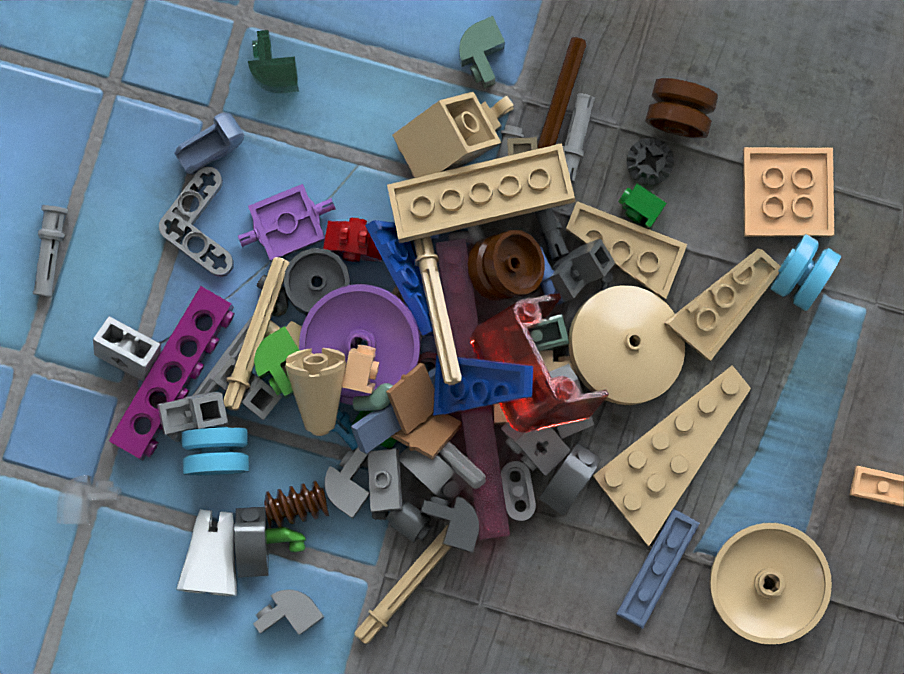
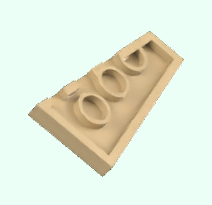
(635, 249)
(722, 307)

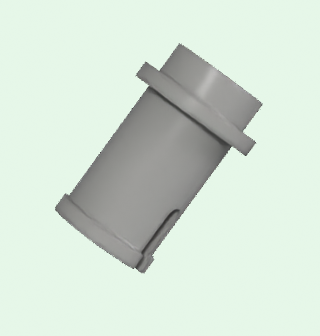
(509, 132)

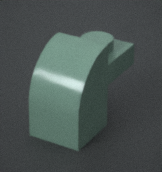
(477, 43)

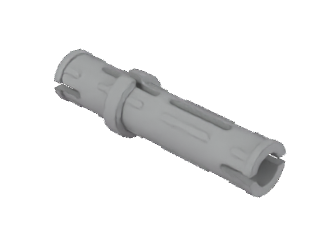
(577, 132)

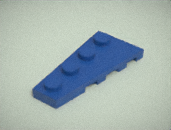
(401, 265)
(481, 385)

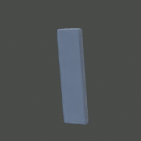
(378, 425)
(657, 568)

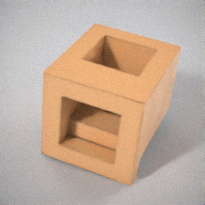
(361, 369)

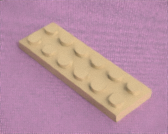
(481, 193)

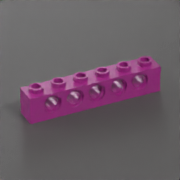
(203, 304)

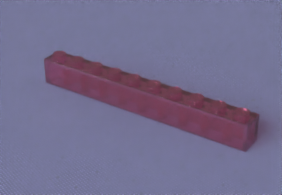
(476, 422)

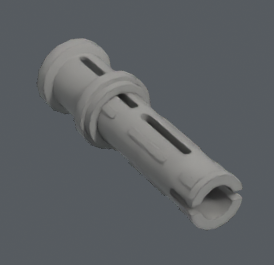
(50, 237)

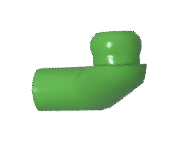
(284, 534)

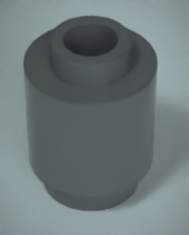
(410, 522)

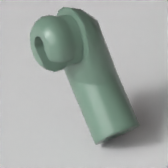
(374, 402)

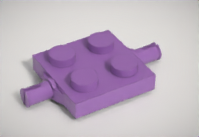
(286, 222)

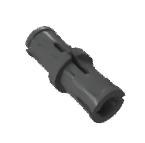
(551, 231)

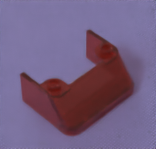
(508, 340)

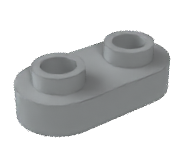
(518, 491)

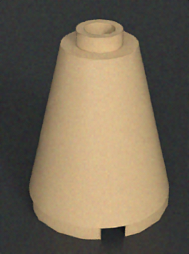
(317, 386)

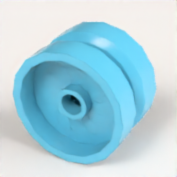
(802, 270)
(215, 451)

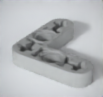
(187, 219)

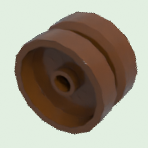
(681, 108)
(506, 265)

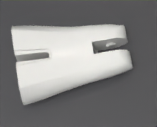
(210, 557)

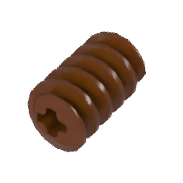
(295, 504)

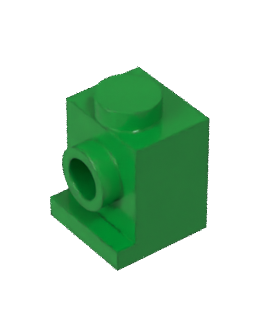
(641, 205)

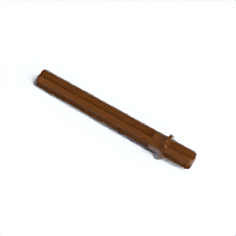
(562, 92)

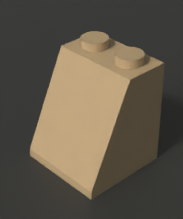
(446, 136)

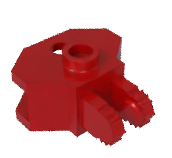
(351, 240)

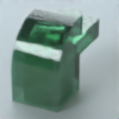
(270, 73)

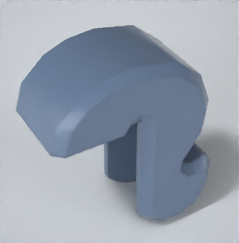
(210, 144)

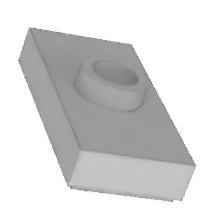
(384, 480)

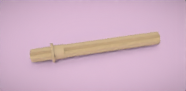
(427, 263)
(257, 329)
(403, 589)

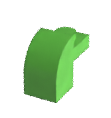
(272, 356)

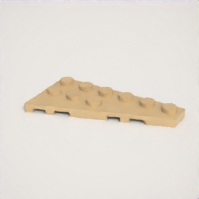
(660, 465)

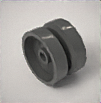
(309, 266)

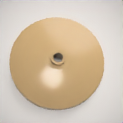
(607, 359)
(798, 576)

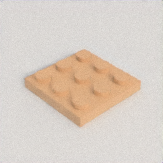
(788, 192)

